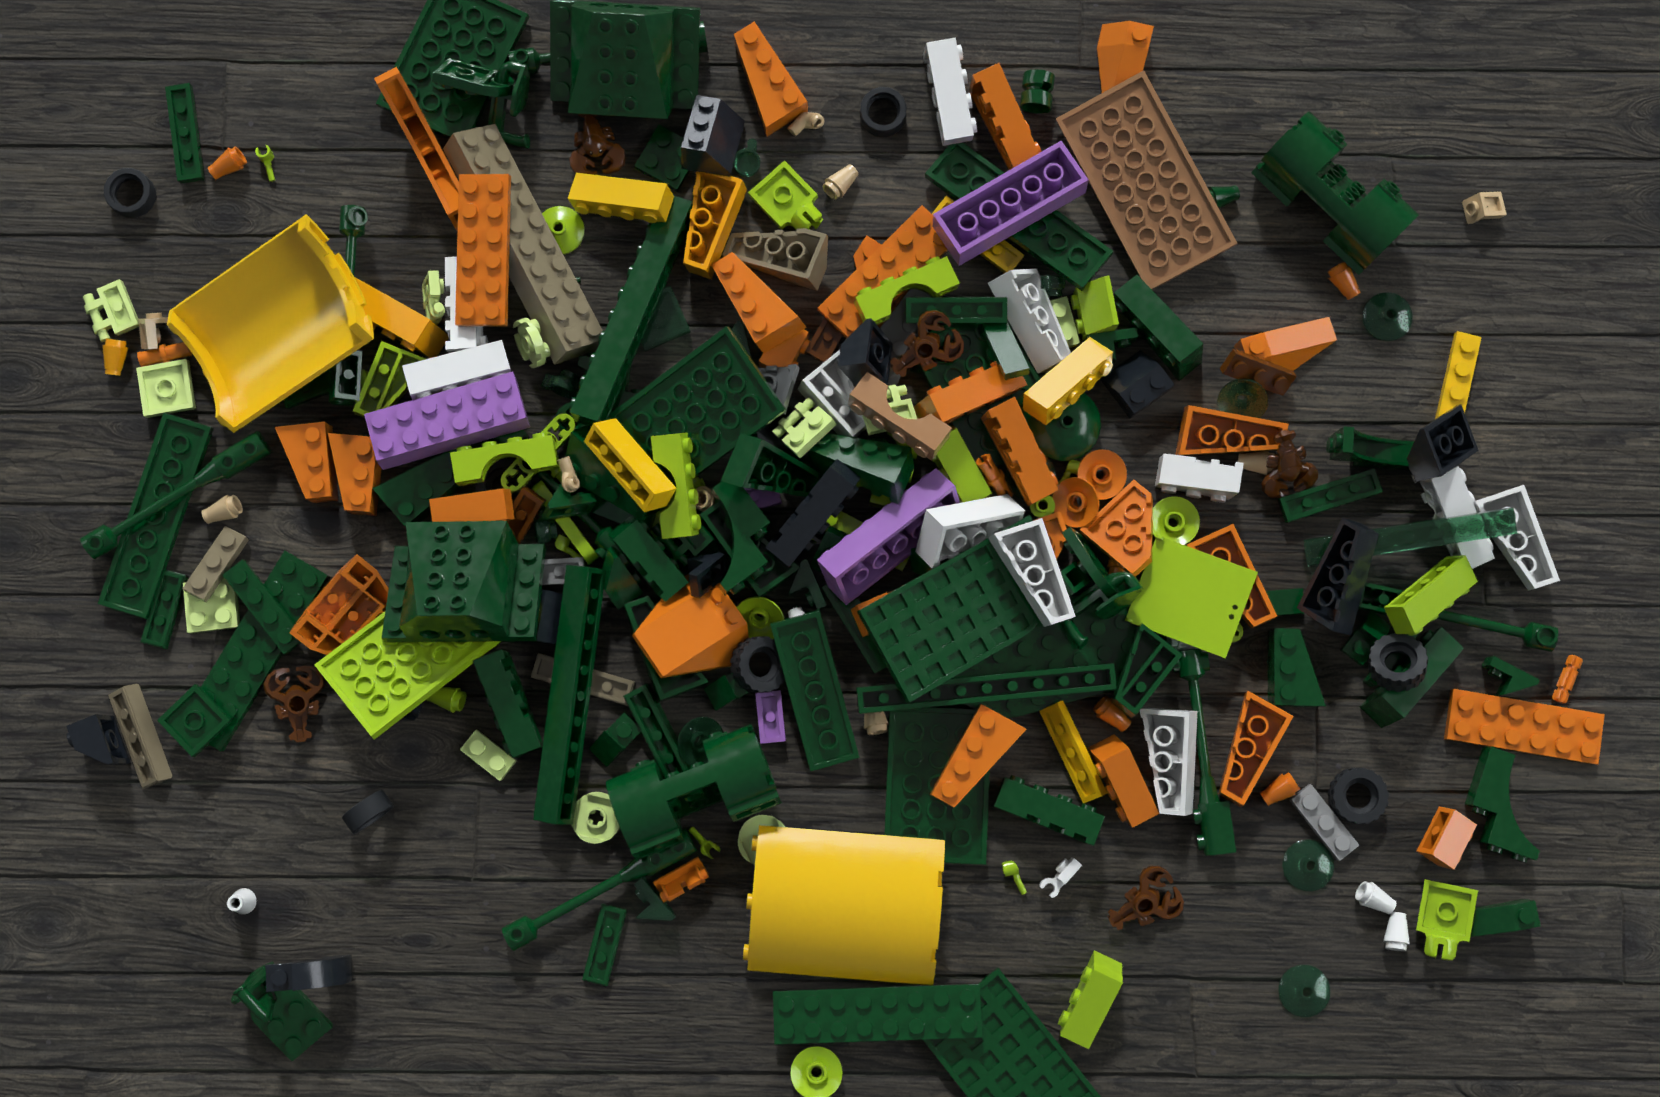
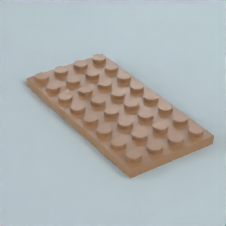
(1146, 181)

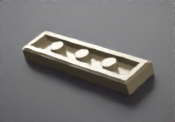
(603, 684)

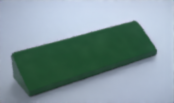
(656, 729)

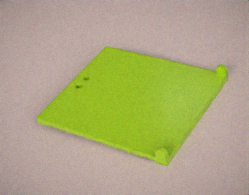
(1192, 596)

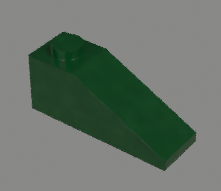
(1505, 917)

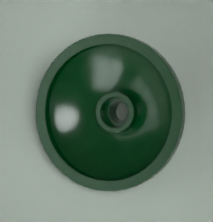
(1072, 441)

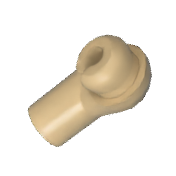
(806, 120)
(569, 478)

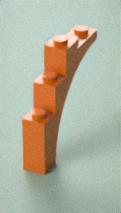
(422, 140)

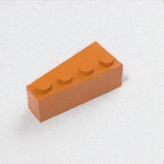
(1002, 116)
(759, 307)
(1020, 451)

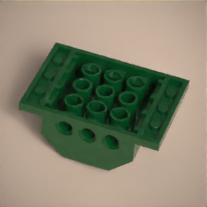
(624, 57)
(463, 584)

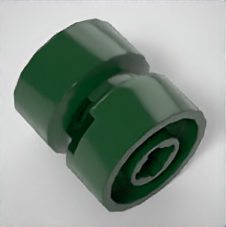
(1037, 94)

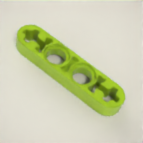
(512, 472)
(568, 526)

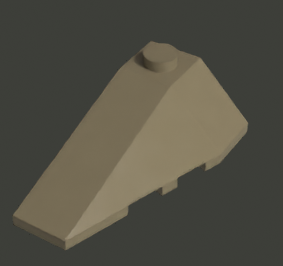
(790, 256)

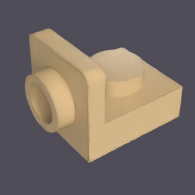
(1484, 206)
(149, 334)

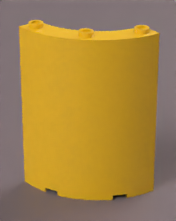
(273, 322)
(845, 905)

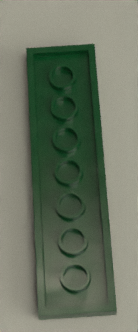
(1051, 239)
(147, 547)
(251, 651)
(877, 1014)

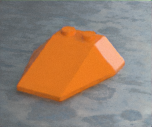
(342, 607)
(691, 632)

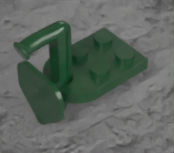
(491, 83)
(1104, 589)
(286, 1019)

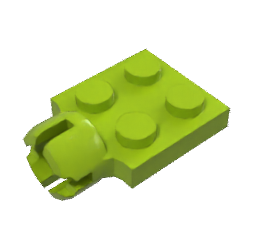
(787, 199)
(1446, 917)

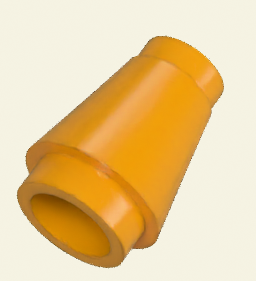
(114, 356)

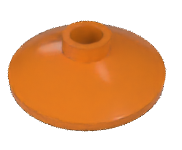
(1113, 472)
(1066, 502)

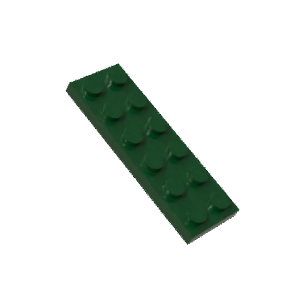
(814, 690)

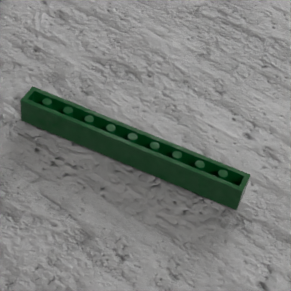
(631, 316)
(992, 688)
(569, 695)

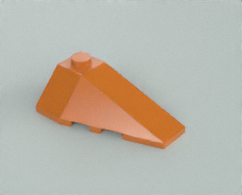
(1122, 51)
(1291, 344)

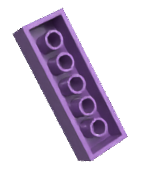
(1010, 203)
(446, 420)
(884, 539)

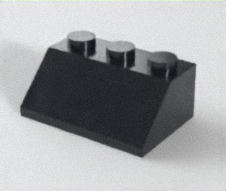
(711, 137)
(1441, 445)

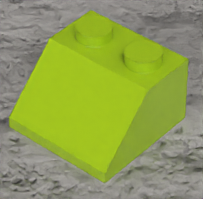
(1095, 307)

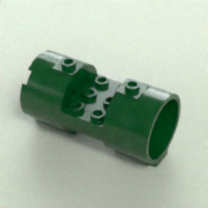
(1305, 164)
(651, 806)

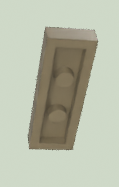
(215, 563)

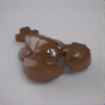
(595, 144)
(928, 345)
(1289, 467)
(295, 699)
(1145, 901)

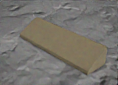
(140, 735)

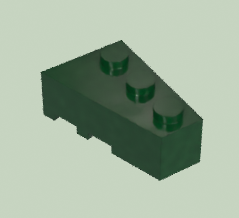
(1291, 671)

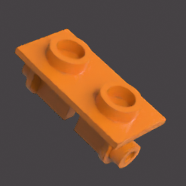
(689, 875)

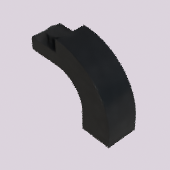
(309, 974)

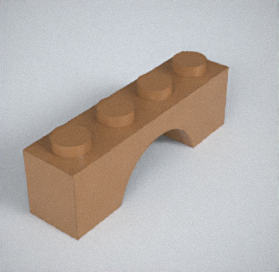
(923, 434)

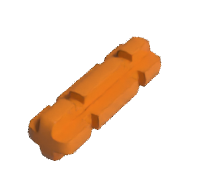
(1567, 679)

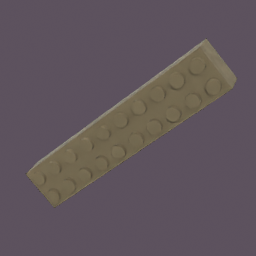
(535, 258)

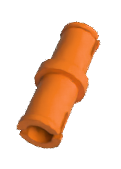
(163, 354)
(993, 476)

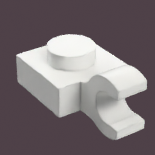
(1066, 870)

